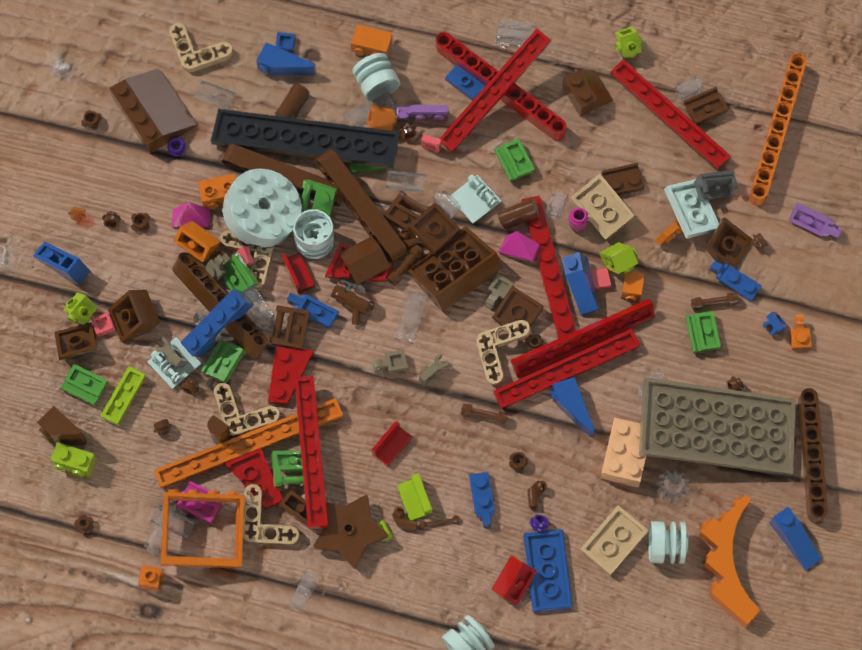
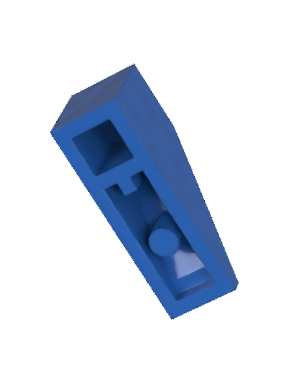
(280, 62)
(62, 262)
(581, 282)
(570, 401)
(795, 538)

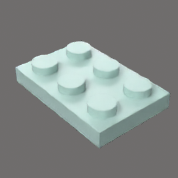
(693, 215)

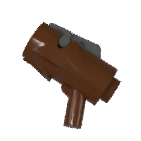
(354, 297)

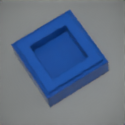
(285, 41)

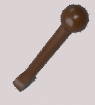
(456, 519)

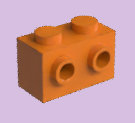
(371, 41)
(214, 190)
(197, 241)

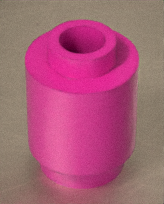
(578, 219)

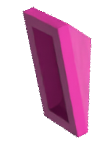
(191, 212)
(519, 246)

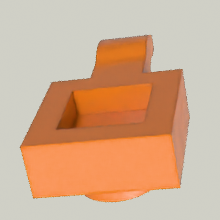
(669, 233)
(800, 336)

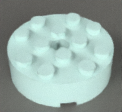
(245, 205)

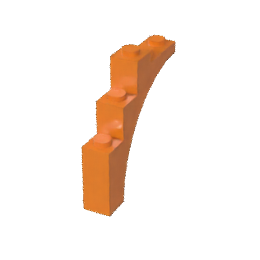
(729, 591)

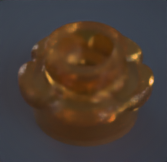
(77, 214)

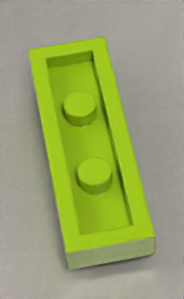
(123, 396)

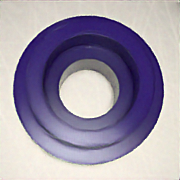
(176, 142)
(539, 523)

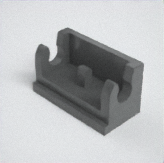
(716, 185)

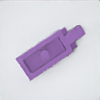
(421, 112)
(814, 221)

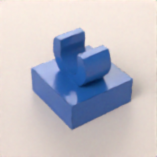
(777, 322)

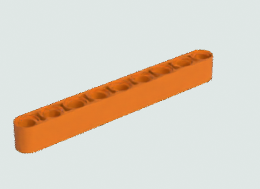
(774, 136)

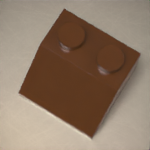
(585, 91)
(133, 315)
(58, 428)

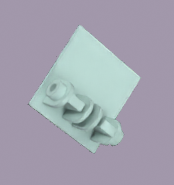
(475, 198)
(173, 374)

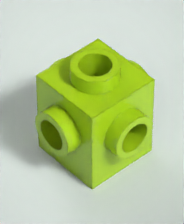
(628, 42)
(80, 309)

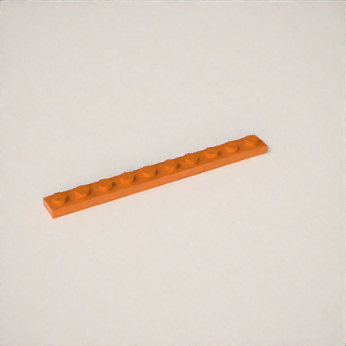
(241, 445)

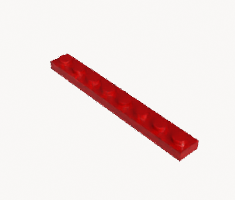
(495, 90)
(670, 115)
(551, 273)
(583, 338)
(566, 369)
(311, 452)

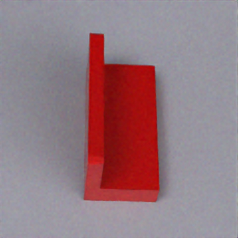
(298, 272)
(391, 444)
(514, 580)

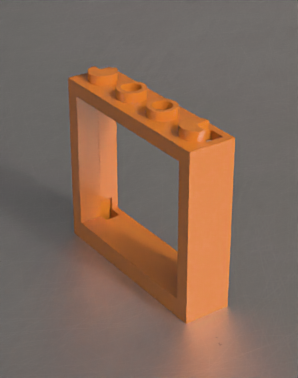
(196, 496)

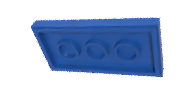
(551, 582)

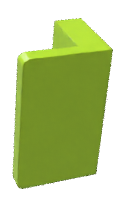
(415, 498)

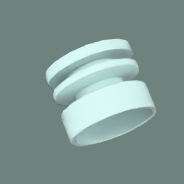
(376, 76)
(313, 234)
(667, 542)
(470, 636)

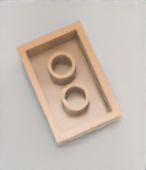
(622, 457)

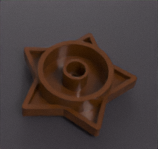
(353, 543)

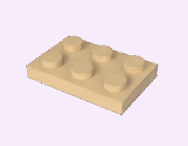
(603, 207)
(614, 540)

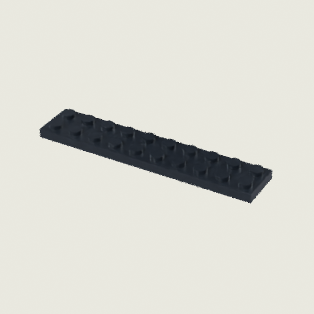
(305, 137)

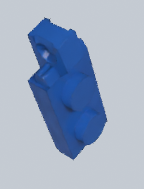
(735, 280)
(319, 311)
(482, 497)

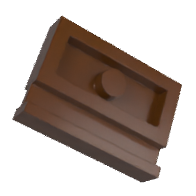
(705, 106)
(624, 178)

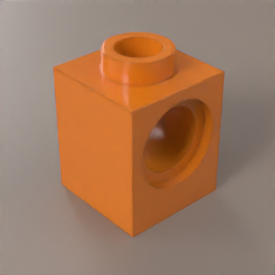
(381, 118)
(632, 286)
(151, 578)

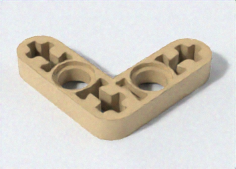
(192, 55)
(259, 254)
(495, 342)
(234, 418)
(261, 528)

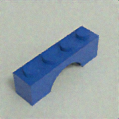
(202, 337)

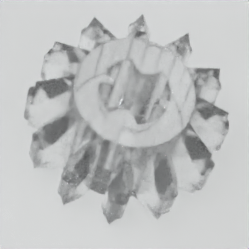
(675, 479)

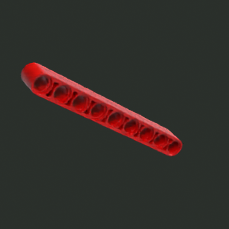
(524, 99)

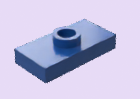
(464, 82)

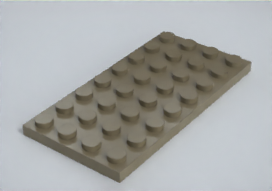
(717, 426)

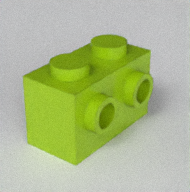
(619, 258)
(73, 459)

